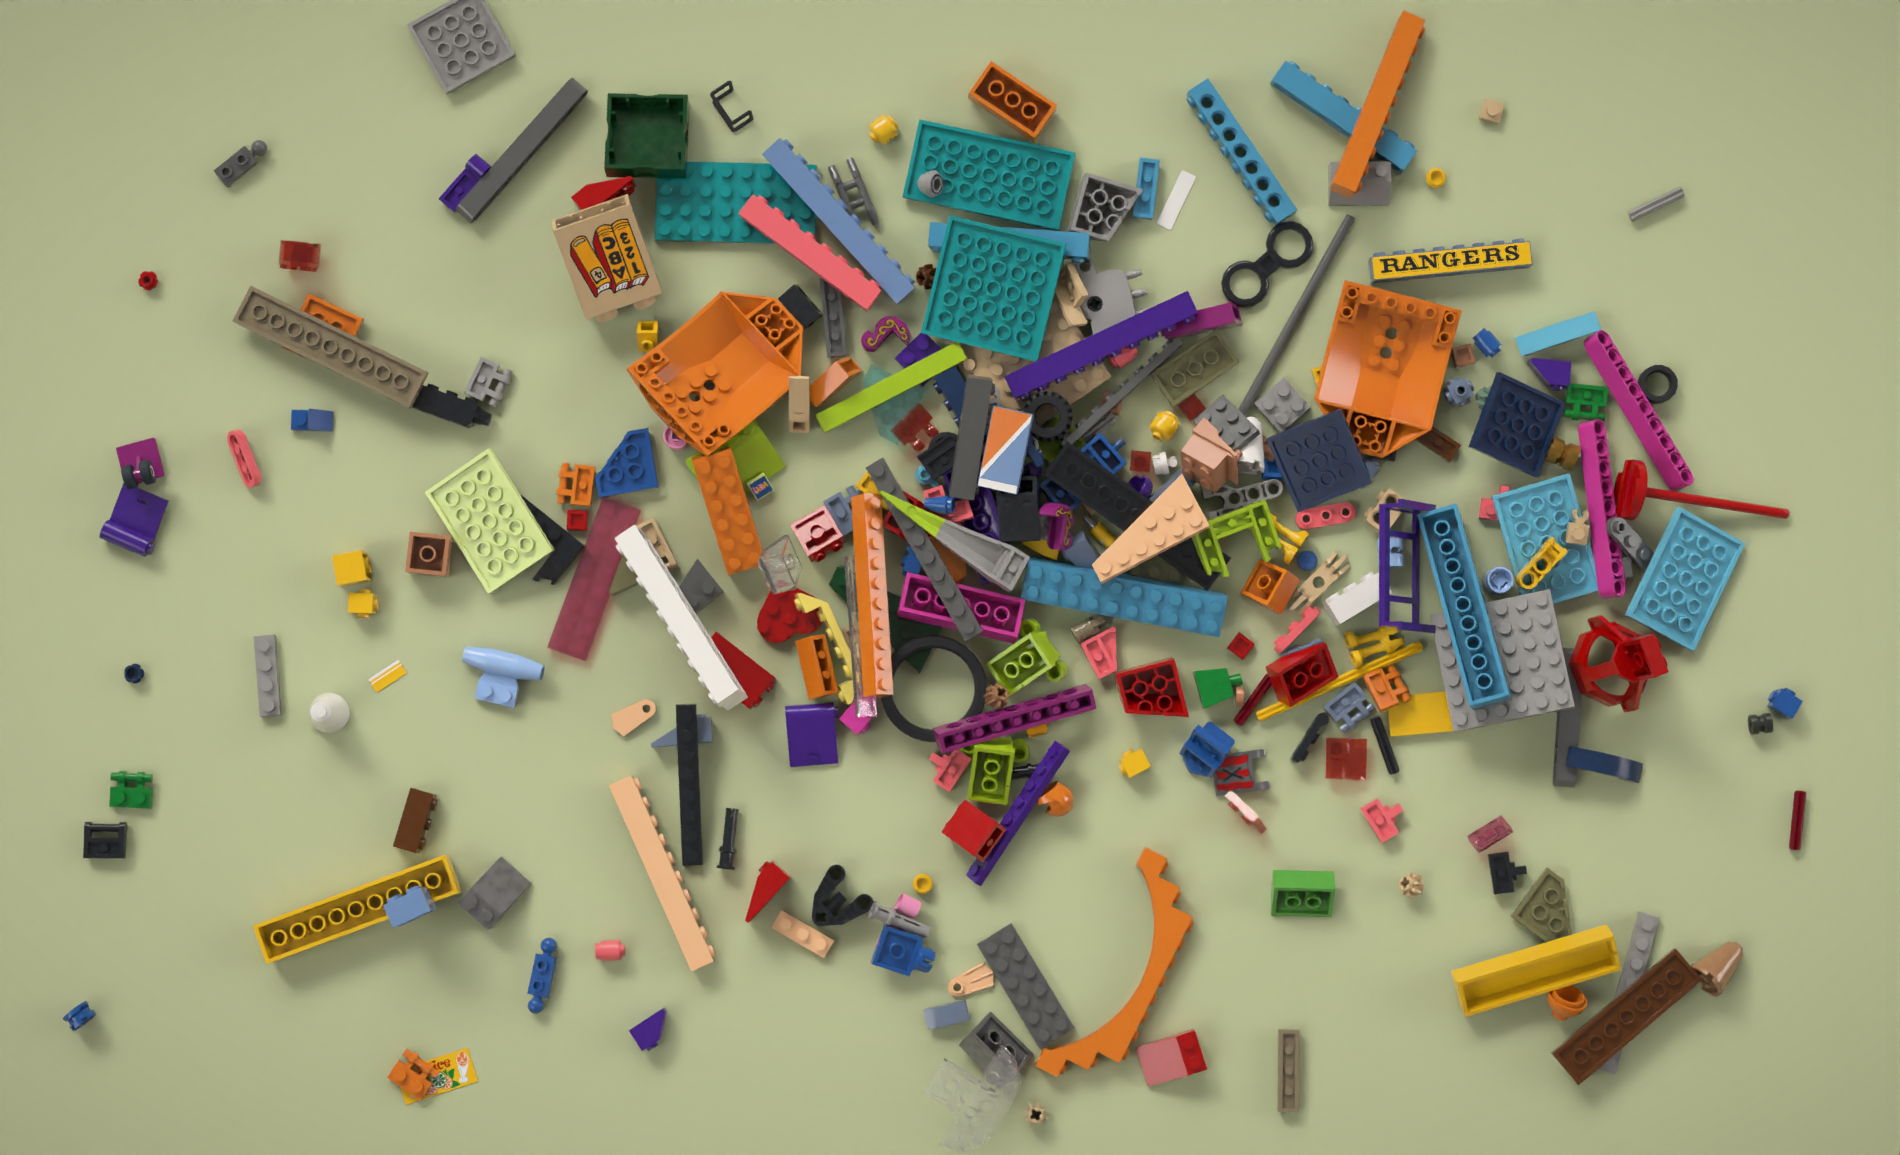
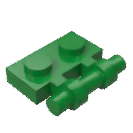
(1587, 396)
(131, 797)

